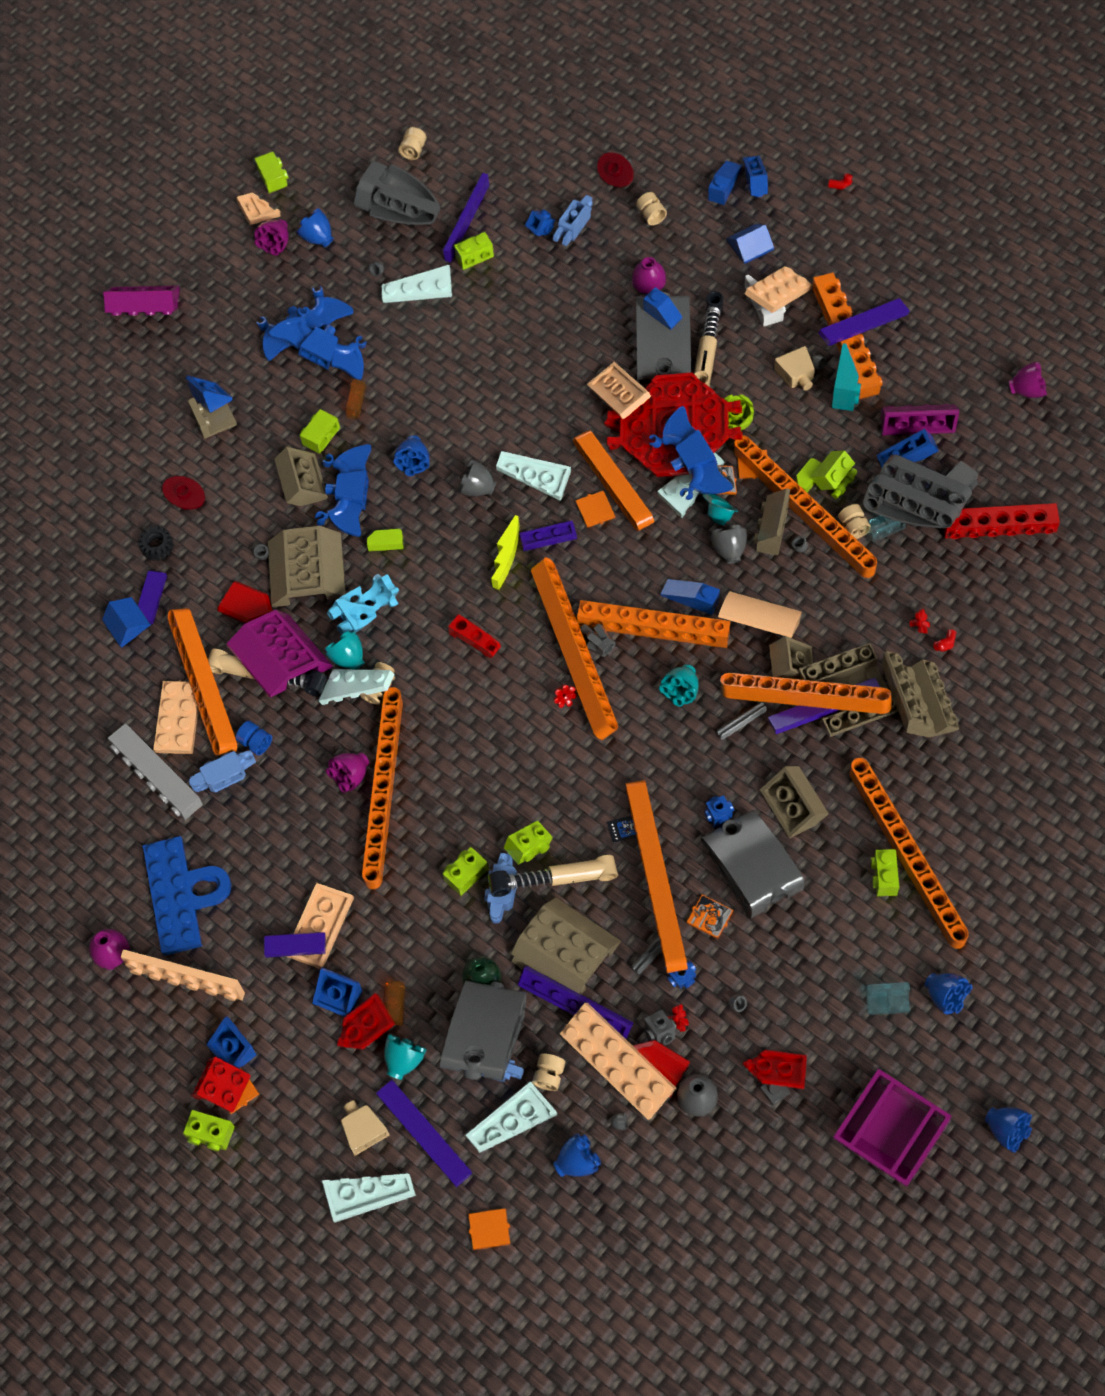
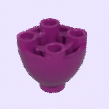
(272, 236)
(648, 275)
(1029, 381)
(347, 770)
(107, 947)

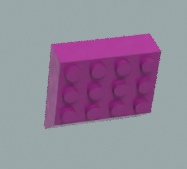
(892, 1127)

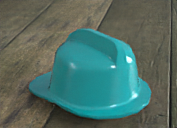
(719, 509)

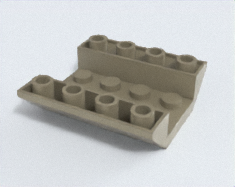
(306, 564)
(847, 668)
(919, 696)

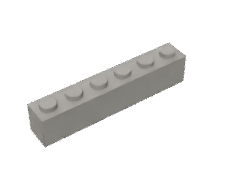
(155, 772)

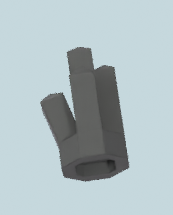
(599, 639)

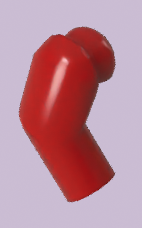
(842, 184)
(946, 643)

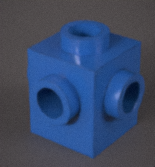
(540, 222)
(718, 811)
(685, 980)

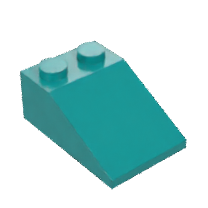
(846, 385)

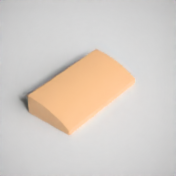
(760, 614)

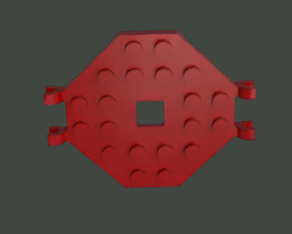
(668, 393)

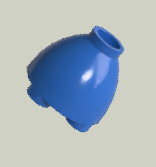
(316, 229)
(412, 456)
(948, 991)
(1009, 1126)
(577, 1158)

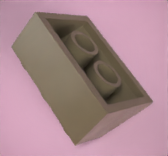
(300, 477)
(772, 522)
(793, 801)

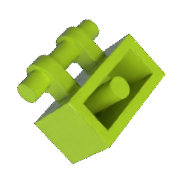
(833, 471)

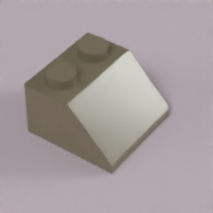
(788, 656)

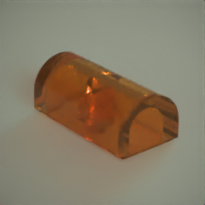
(355, 399)
(394, 1000)

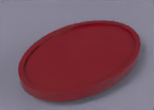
(615, 169)
(183, 492)

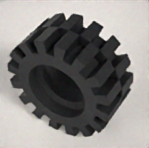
(152, 534)

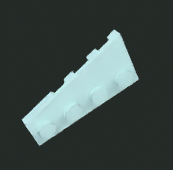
(425, 285)
(539, 474)
(671, 492)
(352, 683)
(515, 1116)
(357, 1196)

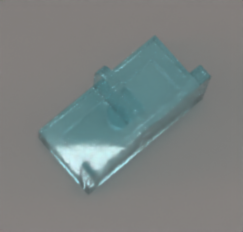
(883, 527)
(888, 998)

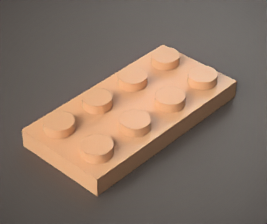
(778, 289)
(619, 390)
(176, 719)
(326, 914)

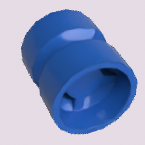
(254, 737)

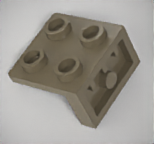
(212, 422)

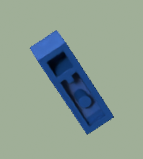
(756, 176)
(723, 182)
(912, 448)
(692, 594)

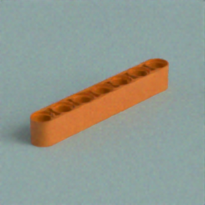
(613, 480)

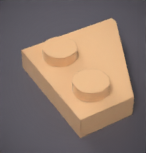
(256, 209)

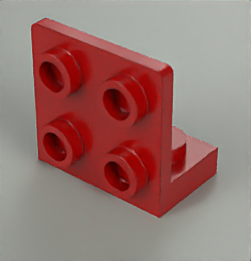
(221, 1084)

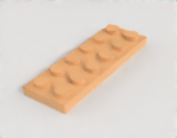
(179, 974)
(618, 1061)

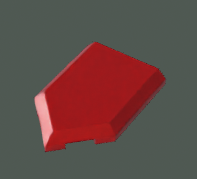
(244, 603)
(365, 1024)
(664, 1060)
(779, 1068)

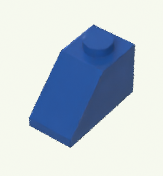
(661, 308)

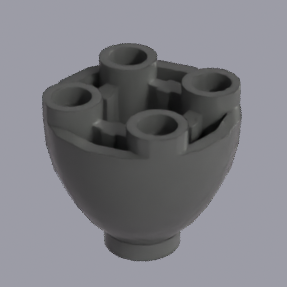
(476, 481)
(729, 543)
(695, 1102)

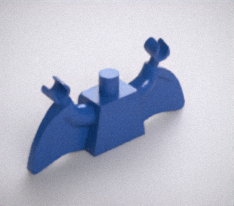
(322, 314)
(321, 345)
(693, 454)
(349, 490)

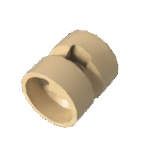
(412, 143)
(651, 208)
(854, 521)
(548, 1065)

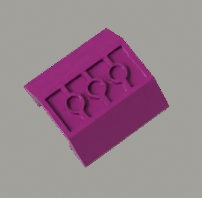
(276, 651)

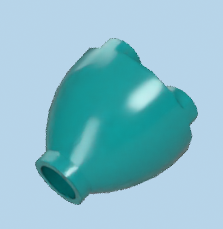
(347, 652)
(680, 685)
(402, 1056)

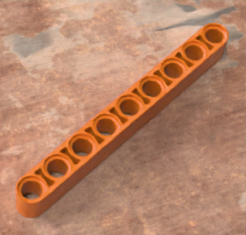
(202, 681)
(806, 693)

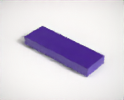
(548, 535)
(152, 594)
(295, 944)

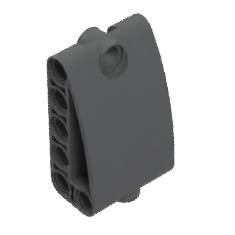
(662, 348)
(915, 494)
(753, 863)
(484, 1030)

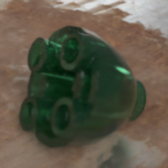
(489, 974)

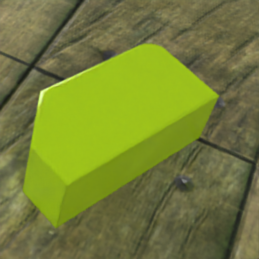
(804, 478)
(385, 540)

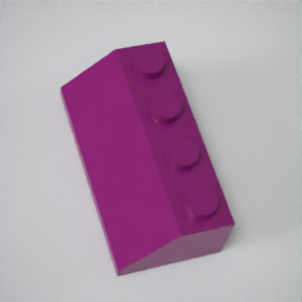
(141, 299)
(912, 419)

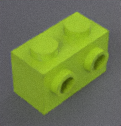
(271, 172)
(474, 250)
(319, 431)
(528, 842)
(465, 871)
(886, 872)
(208, 1130)

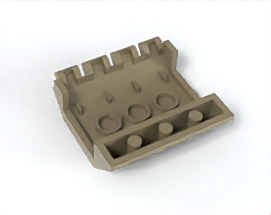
(563, 945)

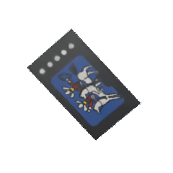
(621, 829)

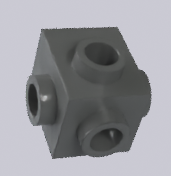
(659, 1028)

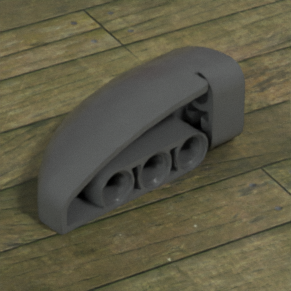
(395, 196)

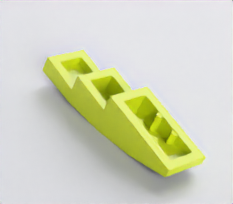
(506, 548)

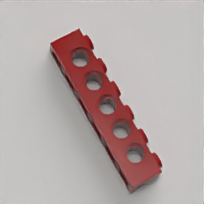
(1008, 515)

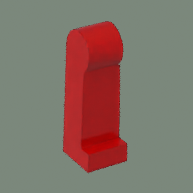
(474, 636)

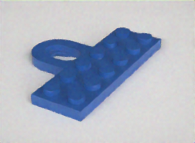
(173, 896)

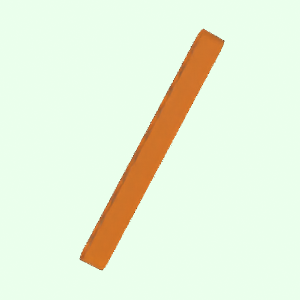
(811, 510)
(574, 649)
(382, 795)
(908, 861)
(656, 877)

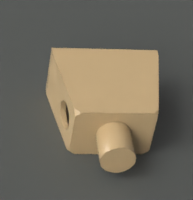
(796, 368)
(362, 1127)

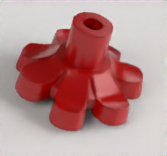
(920, 622)
(564, 695)
(678, 1017)

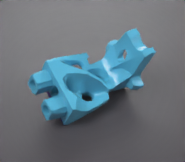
(381, 593)

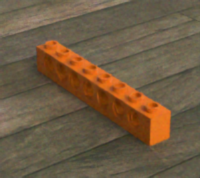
(835, 309)
(655, 624)

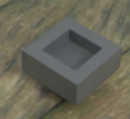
(774, 1092)

